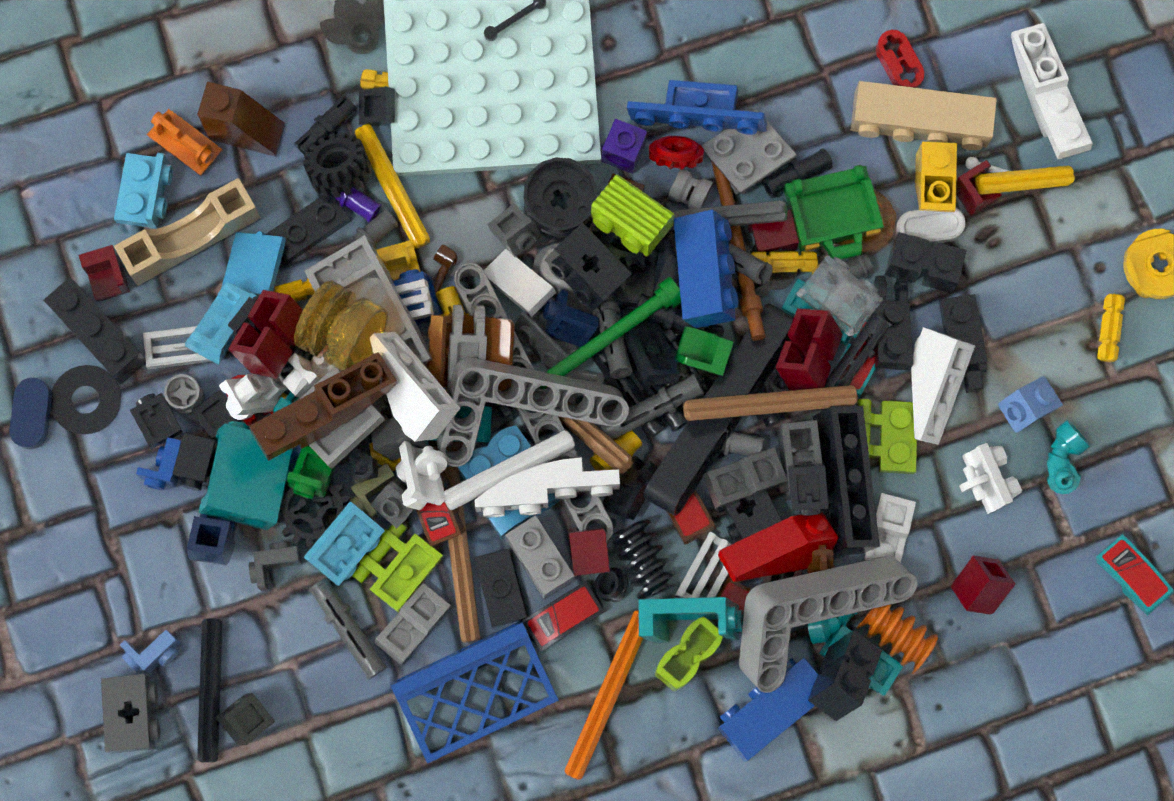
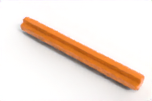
(605, 700)

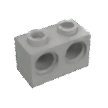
(539, 557)

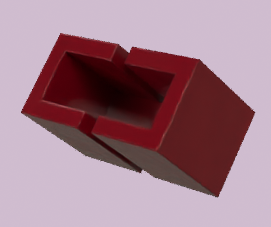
(814, 338)
(268, 352)

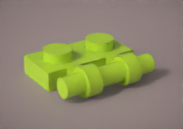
(897, 436)
(404, 573)

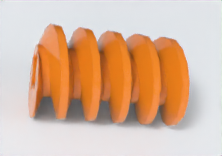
(900, 634)

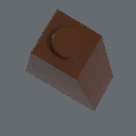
(239, 120)

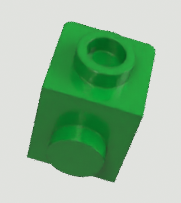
(310, 475)

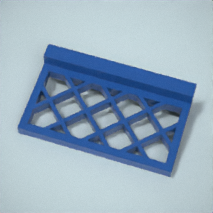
(460, 662)

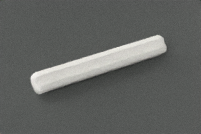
(533, 456)

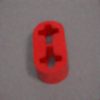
(906, 56)

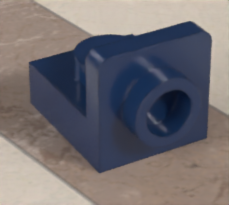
(567, 322)

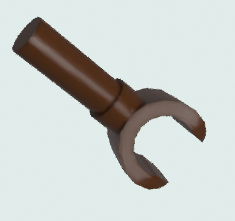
(446, 258)

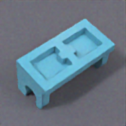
(213, 334)

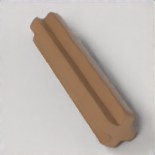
(599, 443)

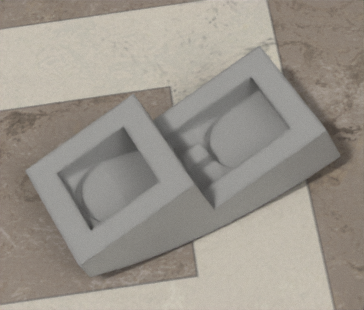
(412, 624)

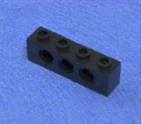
(848, 479)

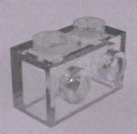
(838, 291)

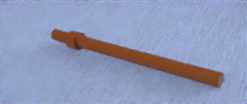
(750, 302)

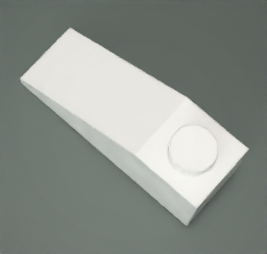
(936, 379)
(417, 398)

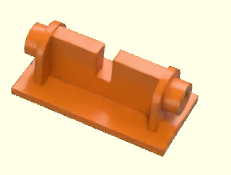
(183, 141)

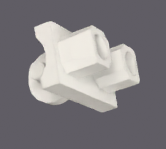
(305, 373)
(252, 395)
(422, 474)
(986, 479)

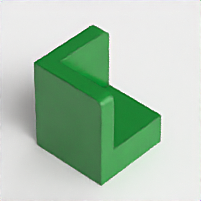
(704, 350)

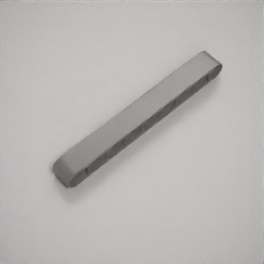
(533, 422)

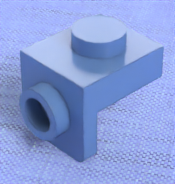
(1029, 404)
(160, 652)

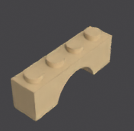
(162, 248)

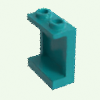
(243, 481)
(656, 614)

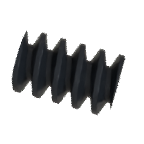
(643, 559)

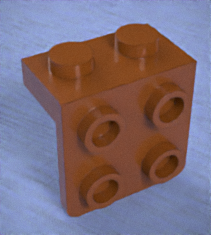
(498, 349)

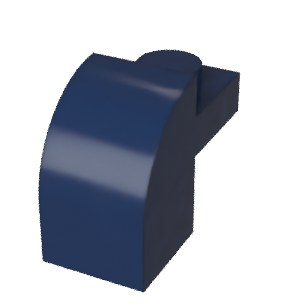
(211, 540)

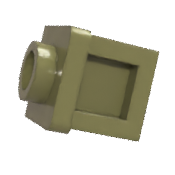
(369, 488)

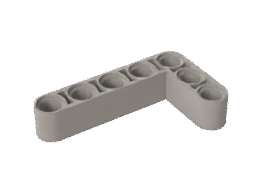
(521, 397)
(809, 598)

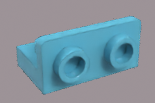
(143, 189)
(344, 544)

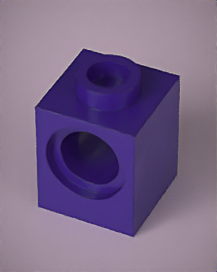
(624, 146)

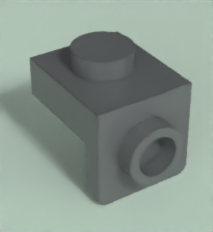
(515, 230)
(390, 503)
(278, 556)

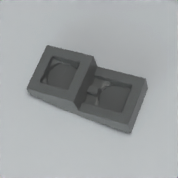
(745, 478)

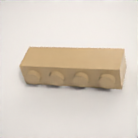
(923, 115)

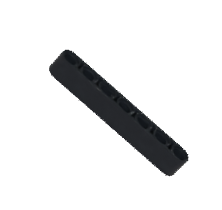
(704, 439)

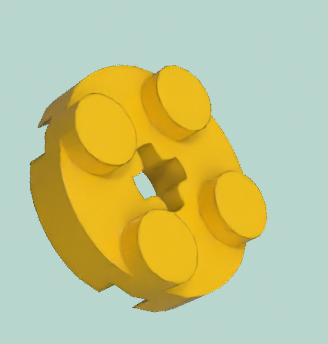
(1138, 268)

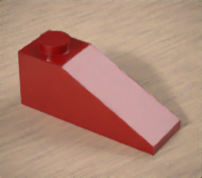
(778, 548)

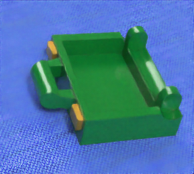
(834, 211)

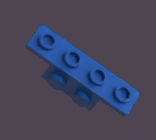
(699, 105)

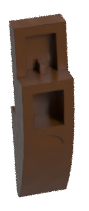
(326, 408)

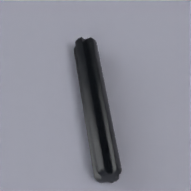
(209, 690)

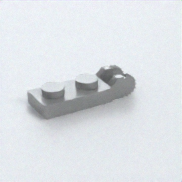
(466, 344)

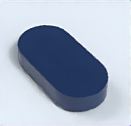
(30, 413)

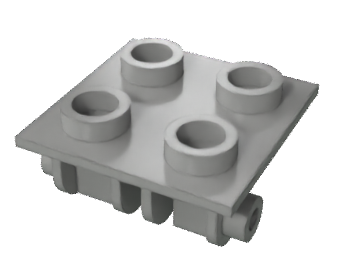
(746, 157)

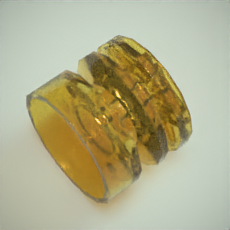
(339, 325)

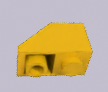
(936, 176)

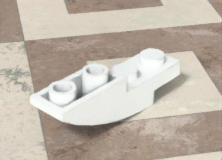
(1048, 91)
(530, 488)

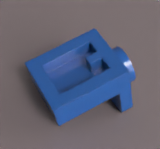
(166, 461)

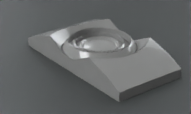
(365, 274)

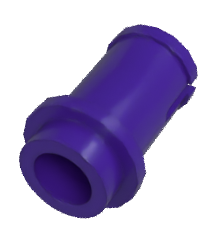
(360, 204)

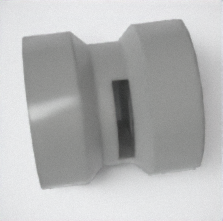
(682, 188)
(182, 388)

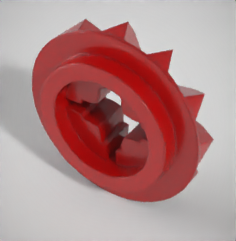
(676, 152)

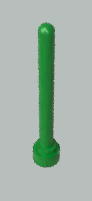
(665, 296)

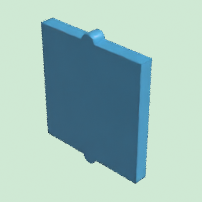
(254, 261)

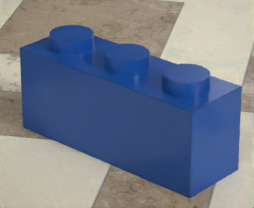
(705, 269)
(769, 713)

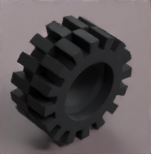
(340, 178)

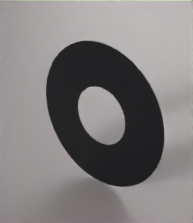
(95, 420)

